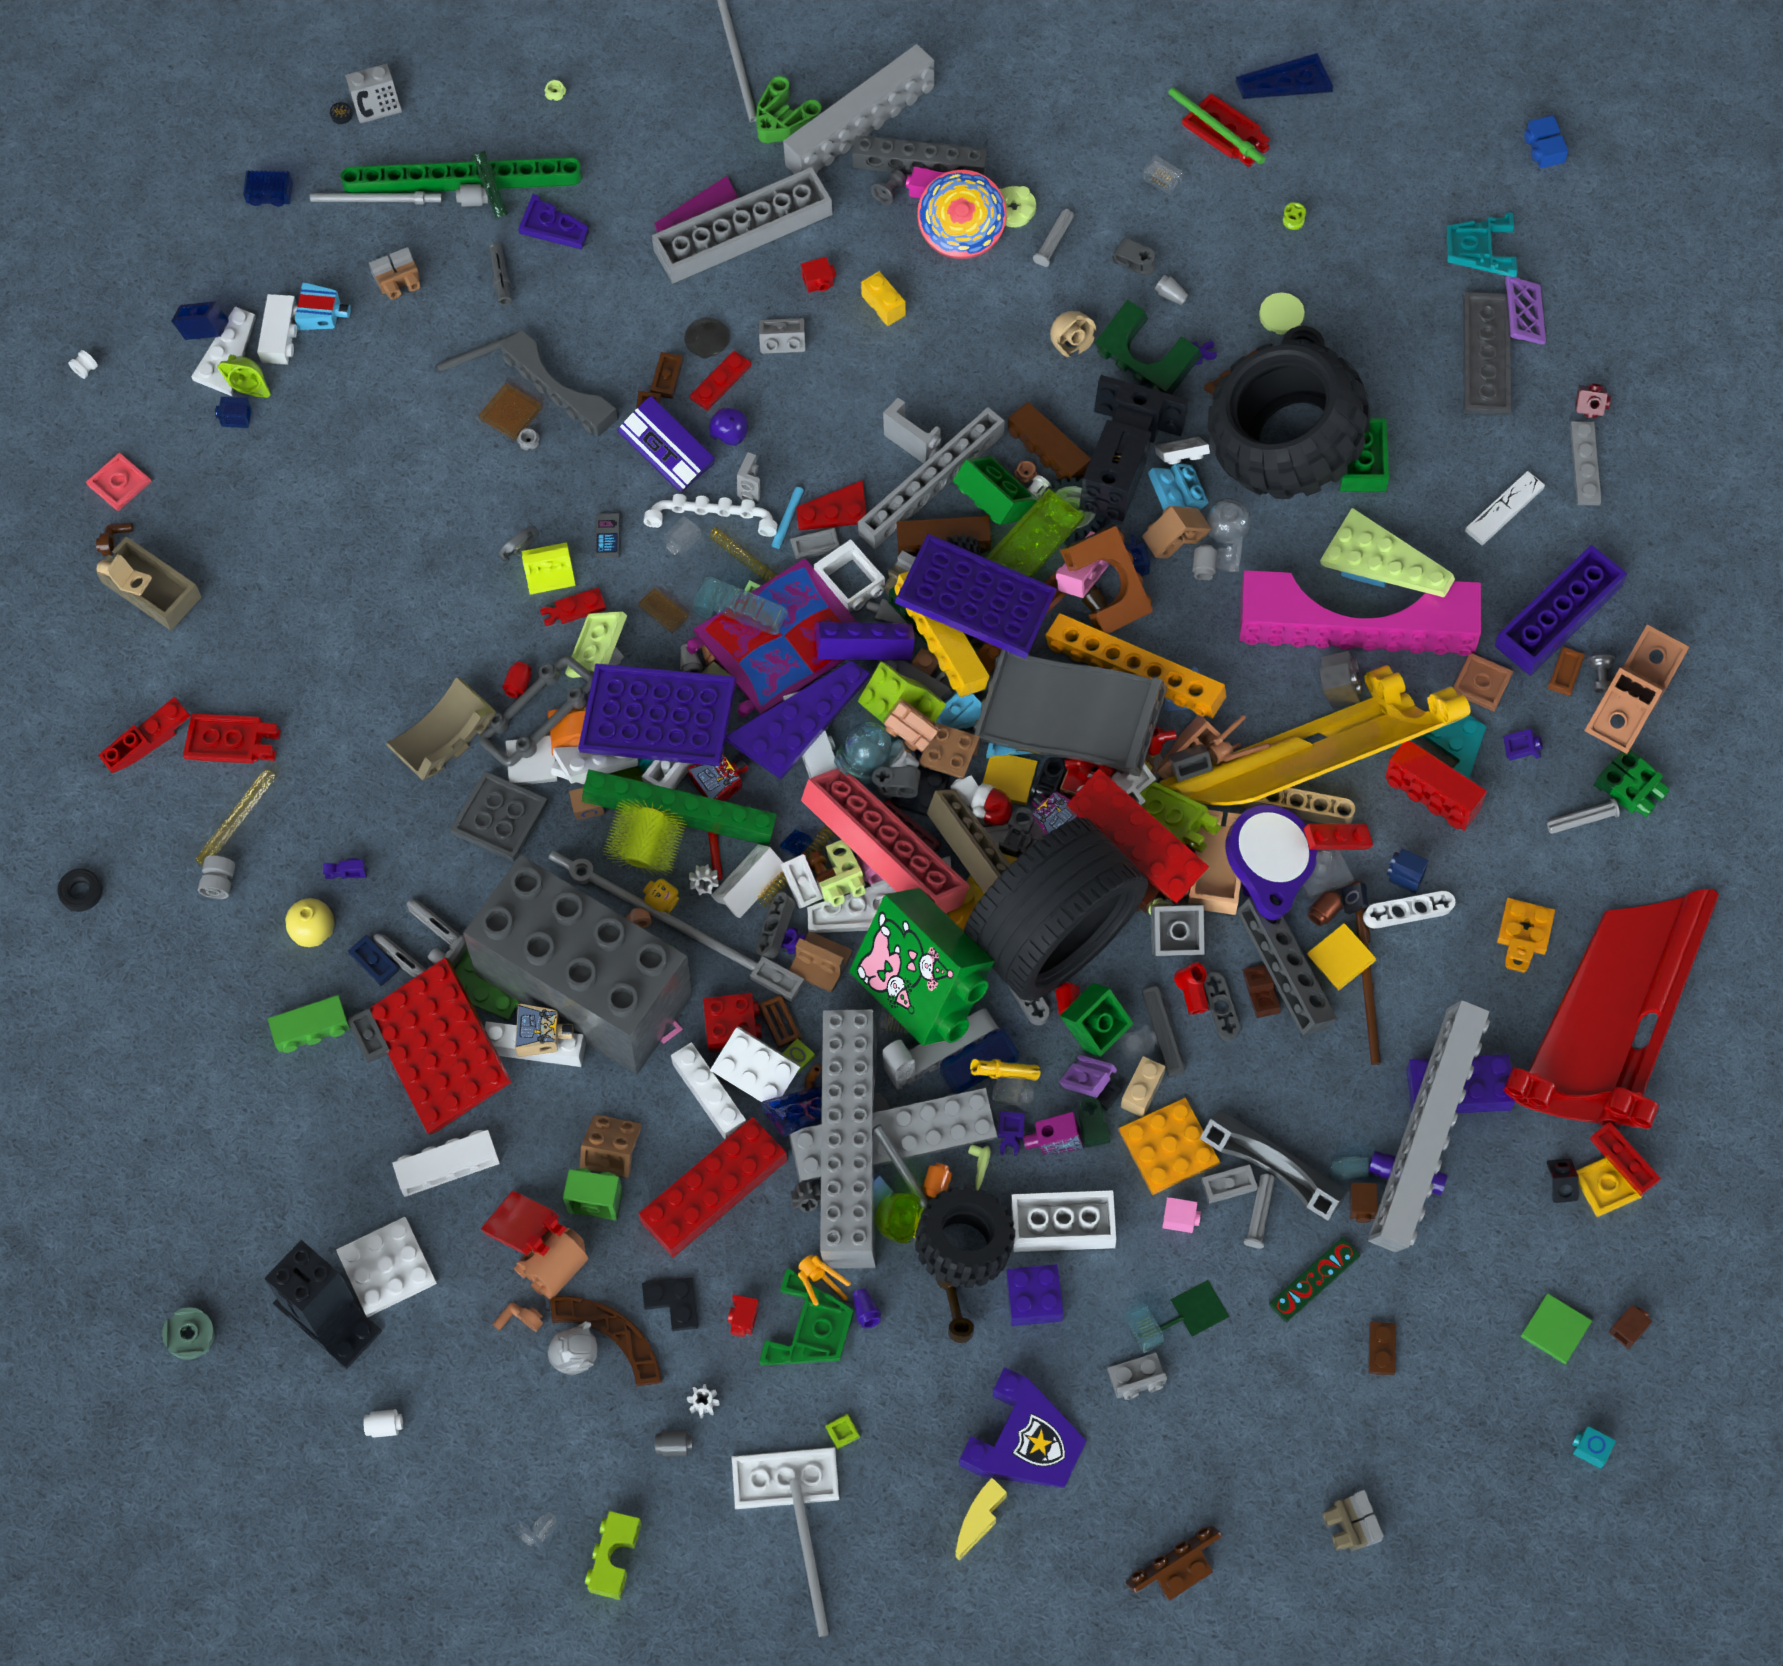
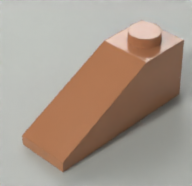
(1196, 733)

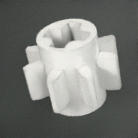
(703, 879)
(700, 1407)

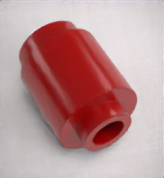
(517, 679)
(1066, 995)

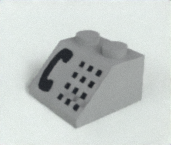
(373, 93)

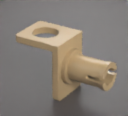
(123, 575)

